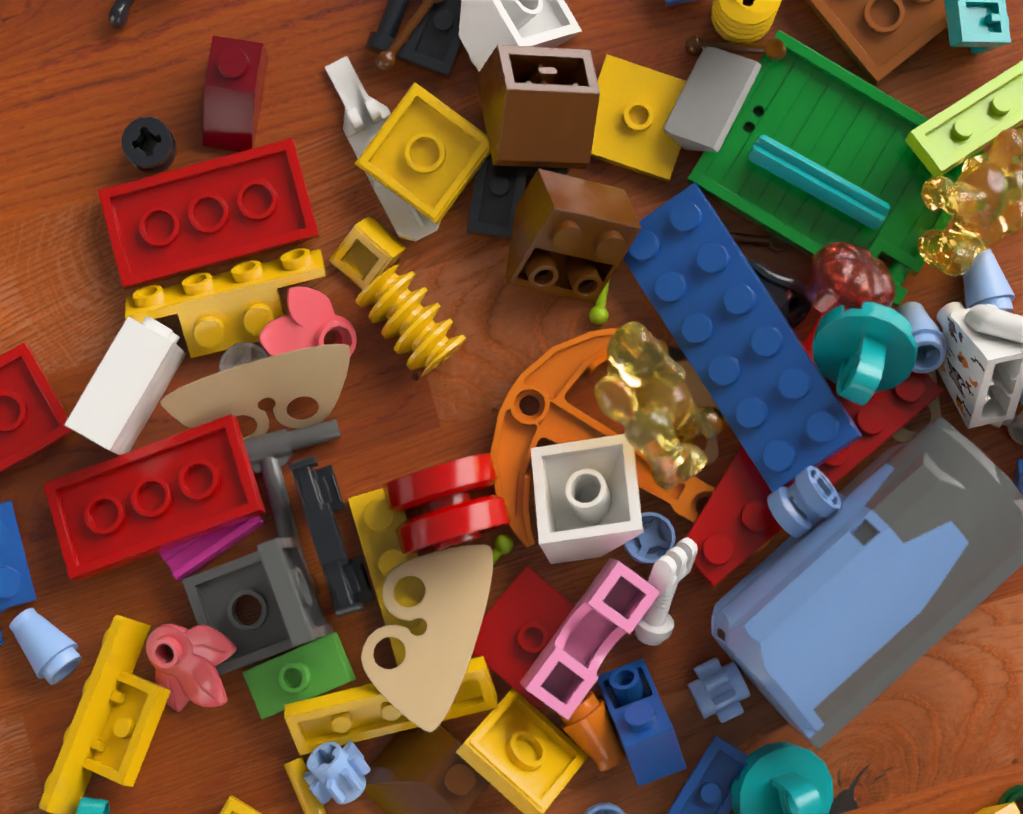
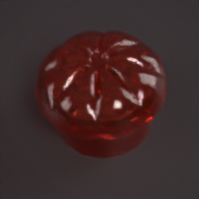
(848, 277)

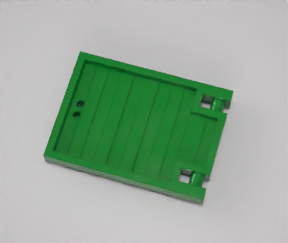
(846, 130)

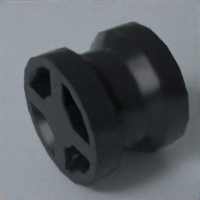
(152, 155)

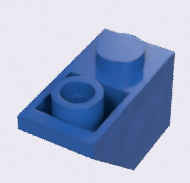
(641, 722)

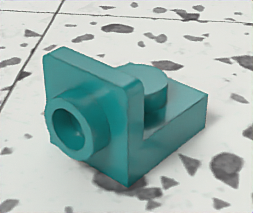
(977, 24)

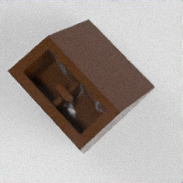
(539, 106)
(569, 236)

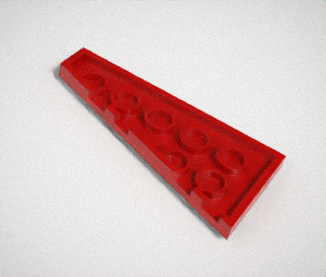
(737, 512)

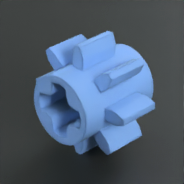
(718, 690)
(336, 772)

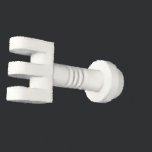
(665, 575)

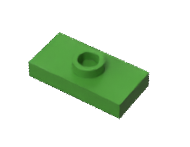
(299, 675)

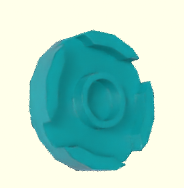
(864, 350)
(783, 781)

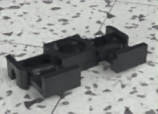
(320, 500)

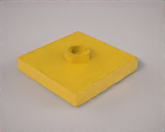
(632, 118)
(425, 153)
(522, 754)

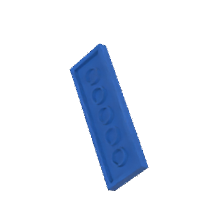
(738, 340)

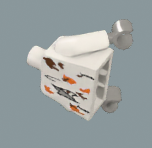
(984, 365)

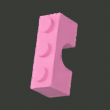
(598, 620)

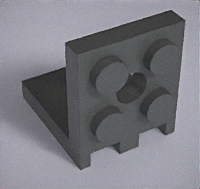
(283, 588)

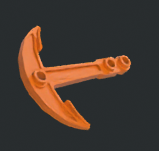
(560, 423)

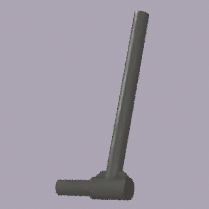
(273, 451)

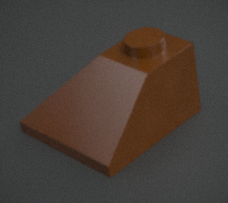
(423, 775)

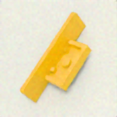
(228, 305)
(110, 723)

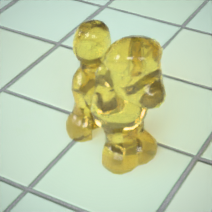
(983, 202)
(655, 405)

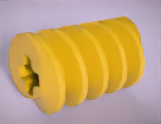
(741, 22)
(410, 320)

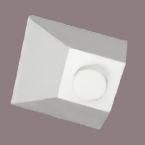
(513, 23)
(586, 497)

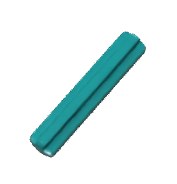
(819, 182)

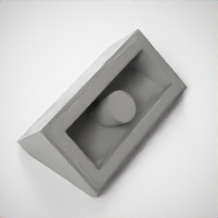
(711, 100)

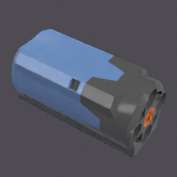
(874, 581)

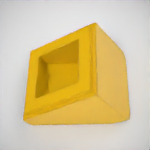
(367, 252)

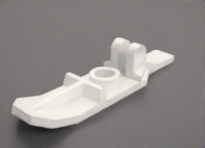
(361, 123)

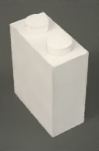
(127, 385)

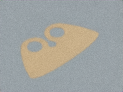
(305, 372)
(436, 661)

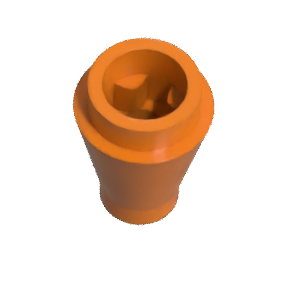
(594, 732)

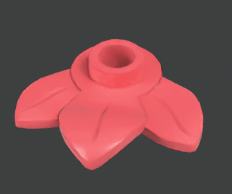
(306, 324)
(192, 669)

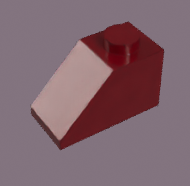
(233, 93)

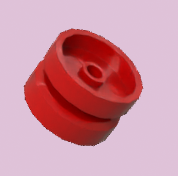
(445, 498)

